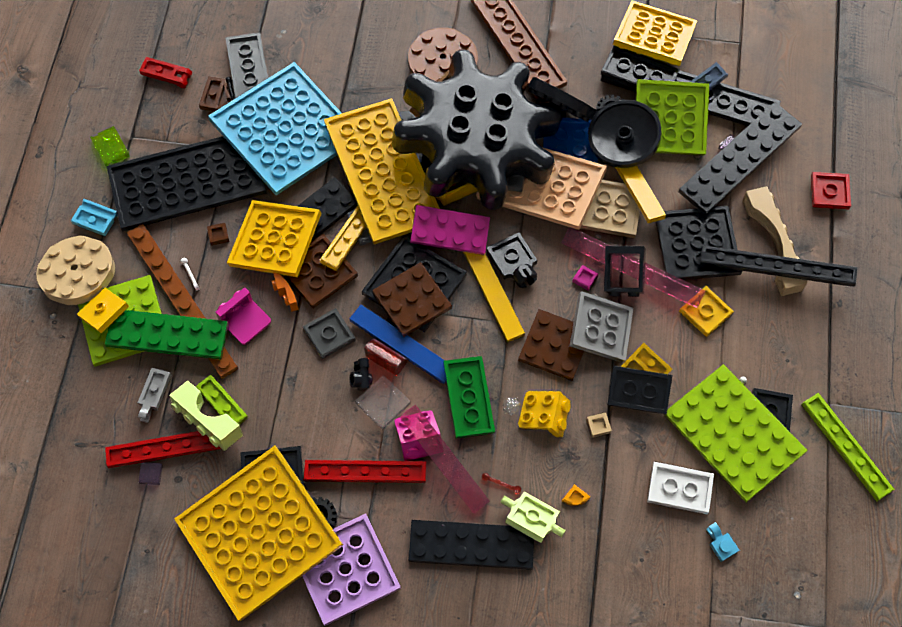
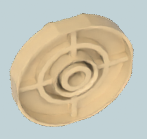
(75, 270)

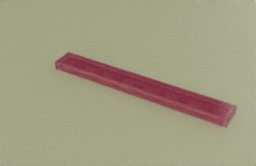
(630, 266)

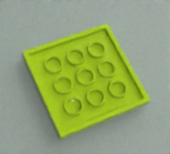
(681, 111)
(141, 297)

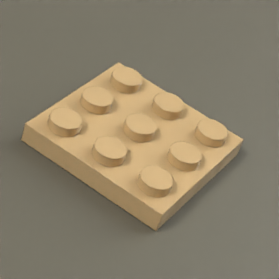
(612, 211)

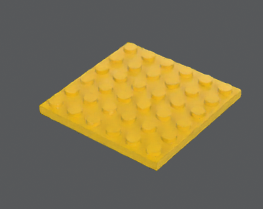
(258, 533)

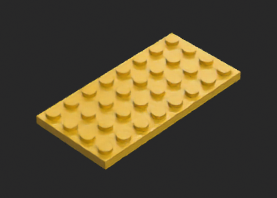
(381, 179)

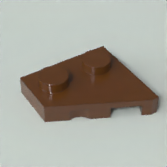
(214, 94)

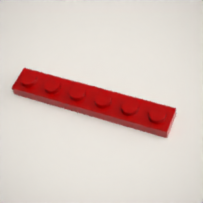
(157, 449)
(365, 471)

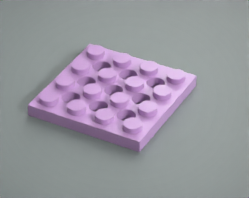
(340, 582)

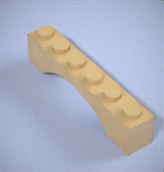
(761, 207)

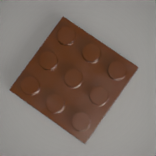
(318, 281)
(412, 299)
(549, 346)

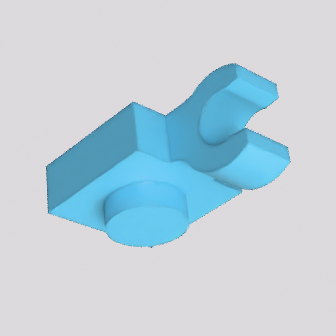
(722, 544)

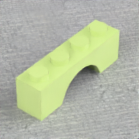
(220, 429)

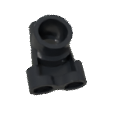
(361, 378)

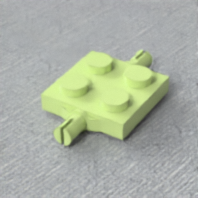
(532, 517)

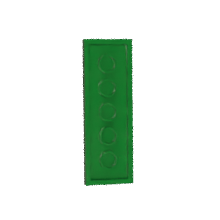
(168, 334)

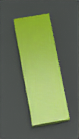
(220, 399)

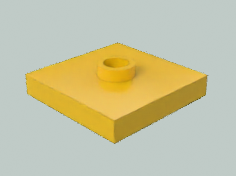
(102, 310)

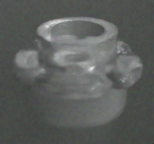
(511, 405)

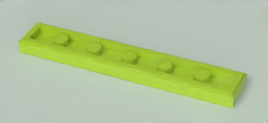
(847, 447)

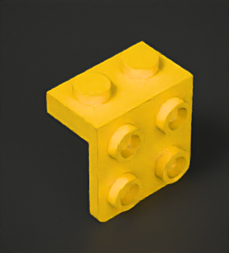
(545, 411)

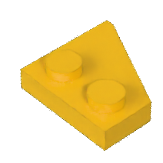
(647, 360)

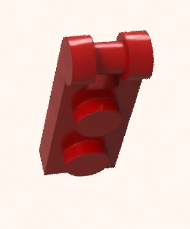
(165, 72)

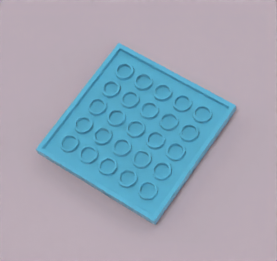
(279, 127)

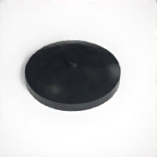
(624, 133)

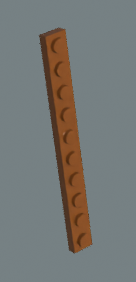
(174, 288)

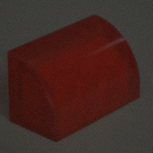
(385, 356)

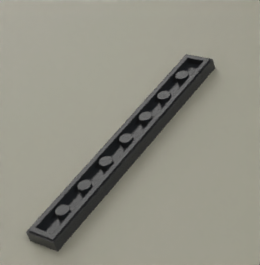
(779, 266)

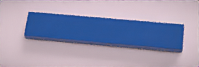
(405, 346)

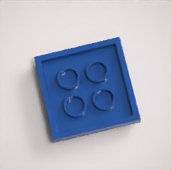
(571, 139)

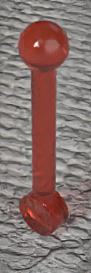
(517, 489)

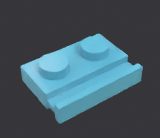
(94, 217)

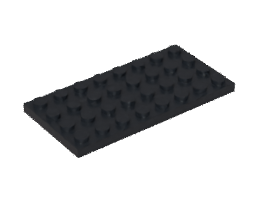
(181, 182)

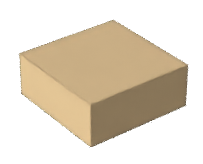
(598, 425)

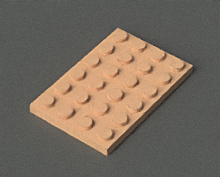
(564, 196)

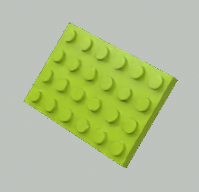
(735, 433)

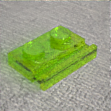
(110, 146)

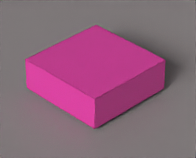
(585, 277)

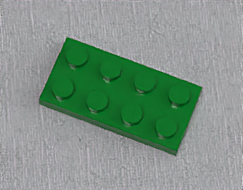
(468, 397)

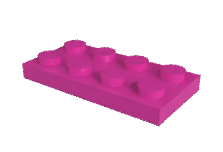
(450, 229)

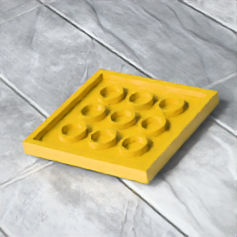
(655, 33)
(274, 238)

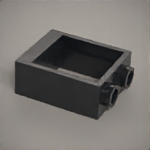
(624, 251)

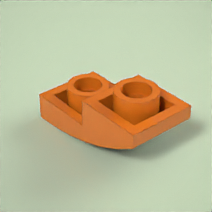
(284, 290)

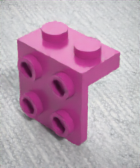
(243, 316)
(410, 446)

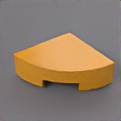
(575, 497)

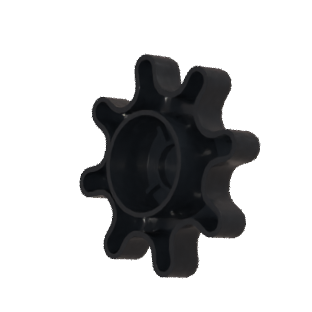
(477, 129)

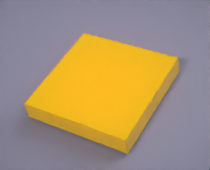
(710, 313)

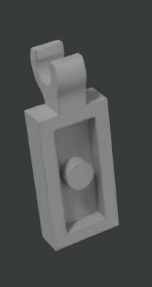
(153, 393)

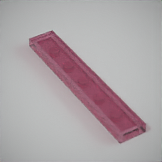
(444, 459)

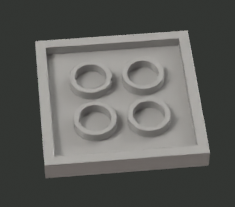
(601, 327)

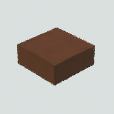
(218, 234)

